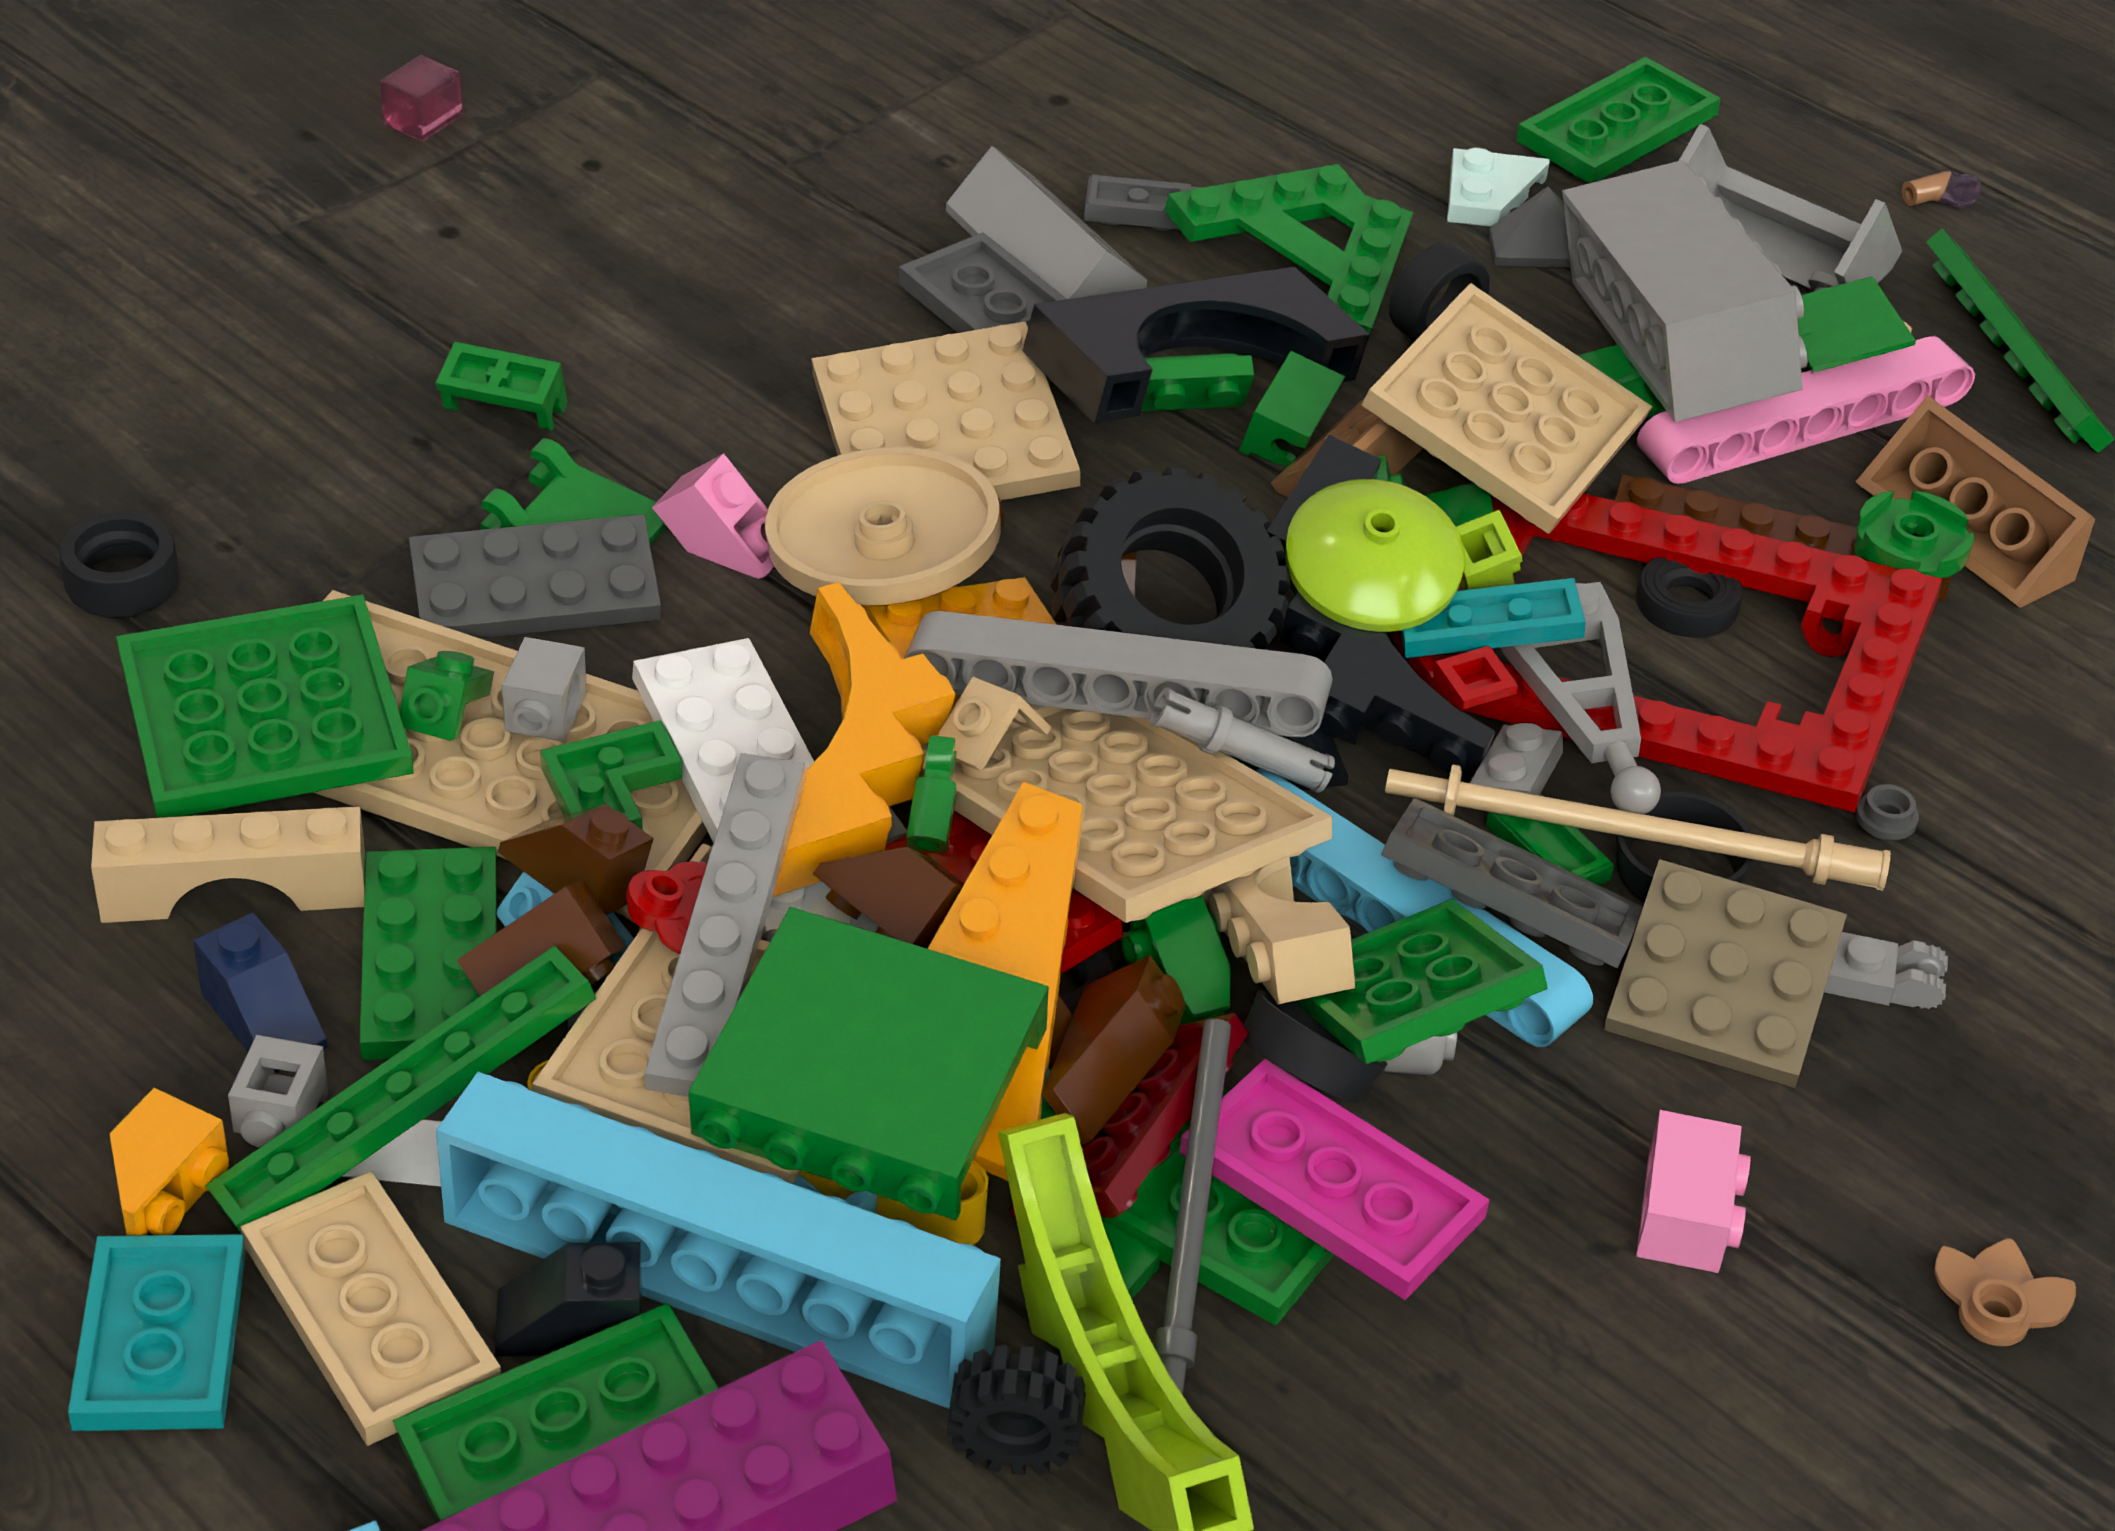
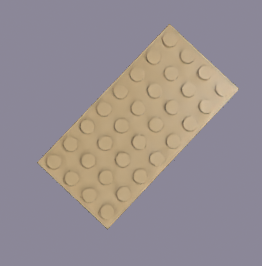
(492, 779)

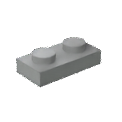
(1520, 759)

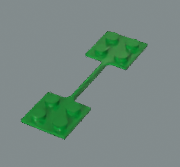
(1837, 329)

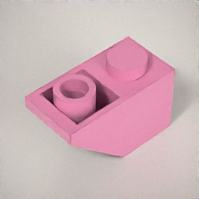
(718, 517)

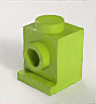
(1488, 552)

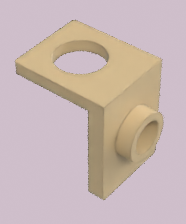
(983, 718)

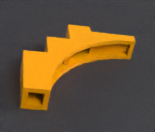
(877, 750)

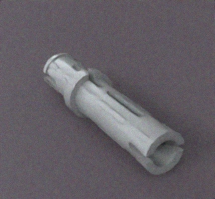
(1220, 731)

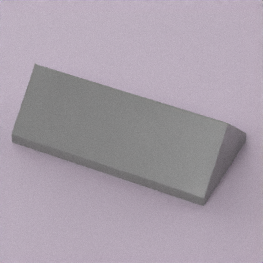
(1039, 230)

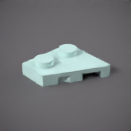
(1490, 184)

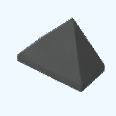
(1532, 234)

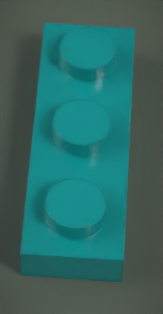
(1500, 619)

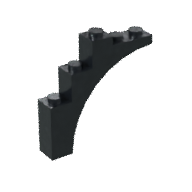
(1370, 677)

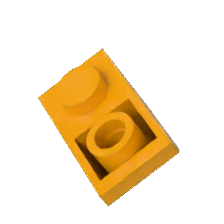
(164, 1161)

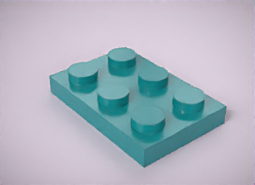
(158, 1333)

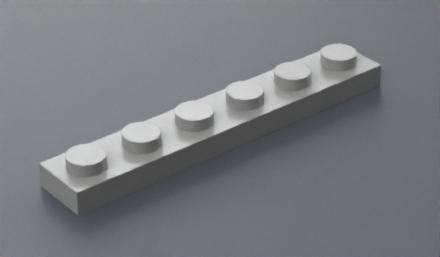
(726, 918)

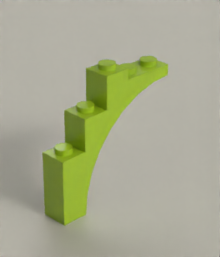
(1159, 1452)

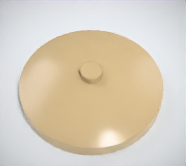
(884, 524)

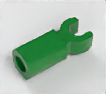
(934, 799)

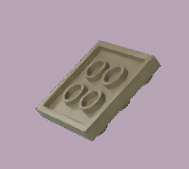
(1726, 973)

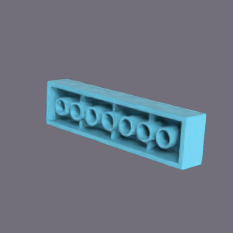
(720, 1237)

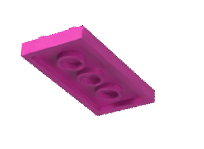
(1340, 1180)

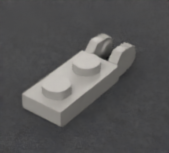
(1888, 973)

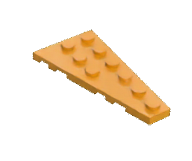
(1017, 923)

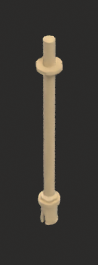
(1817, 858)

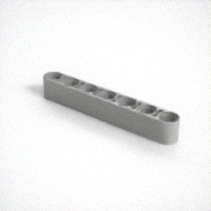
(1124, 670)

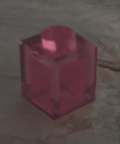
(421, 97)

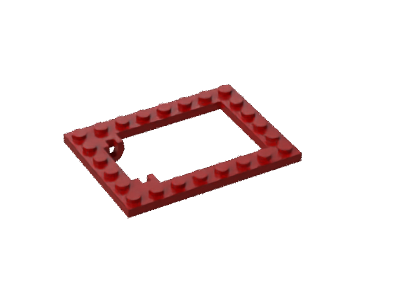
(1825, 755)

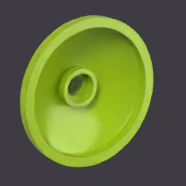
(1370, 575)

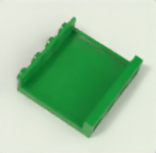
(866, 1061)

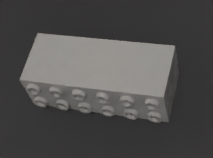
(1684, 290)

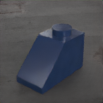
(254, 985)

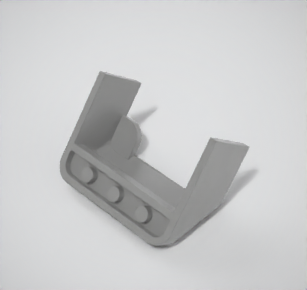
(1804, 239)

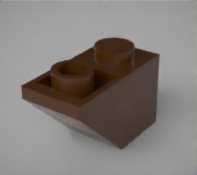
(894, 889)

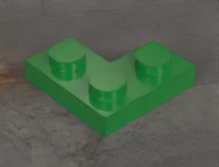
(610, 768)

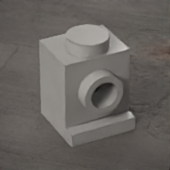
(271, 1103)

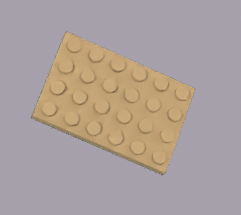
(1154, 807)

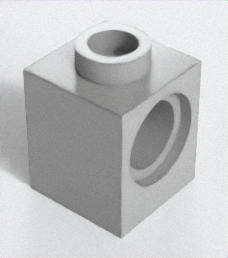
(544, 689)

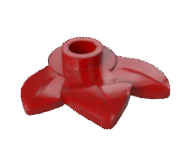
(666, 901)

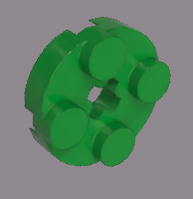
(1888, 528)

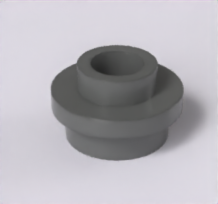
(1888, 812)

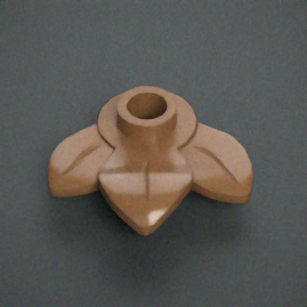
(1999, 1293)

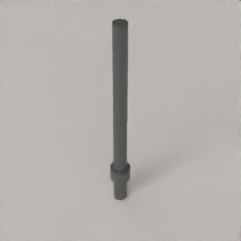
(1175, 1340)

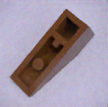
(1113, 1043)

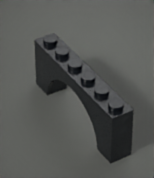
(1099, 342)

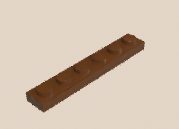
(1753, 517)

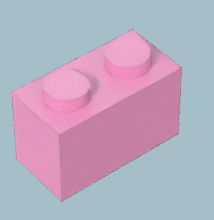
(1692, 1191)

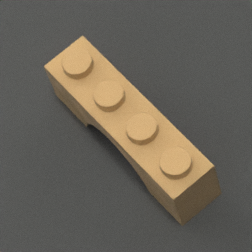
(152, 862)
(1288, 944)

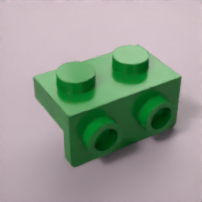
(1198, 382)

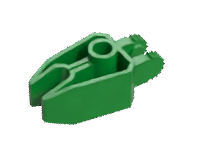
(1189, 949)

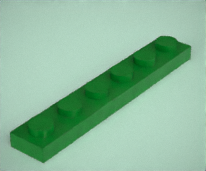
(2025, 353)
(403, 1090)

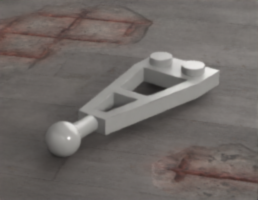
(1633, 787)

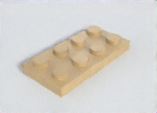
(368, 1304)

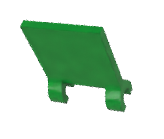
(568, 495)

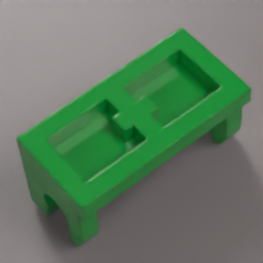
(503, 381)
(1291, 408)

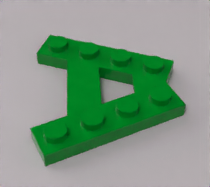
(1273, 212)

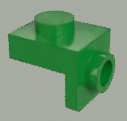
(438, 693)

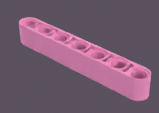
(1826, 408)

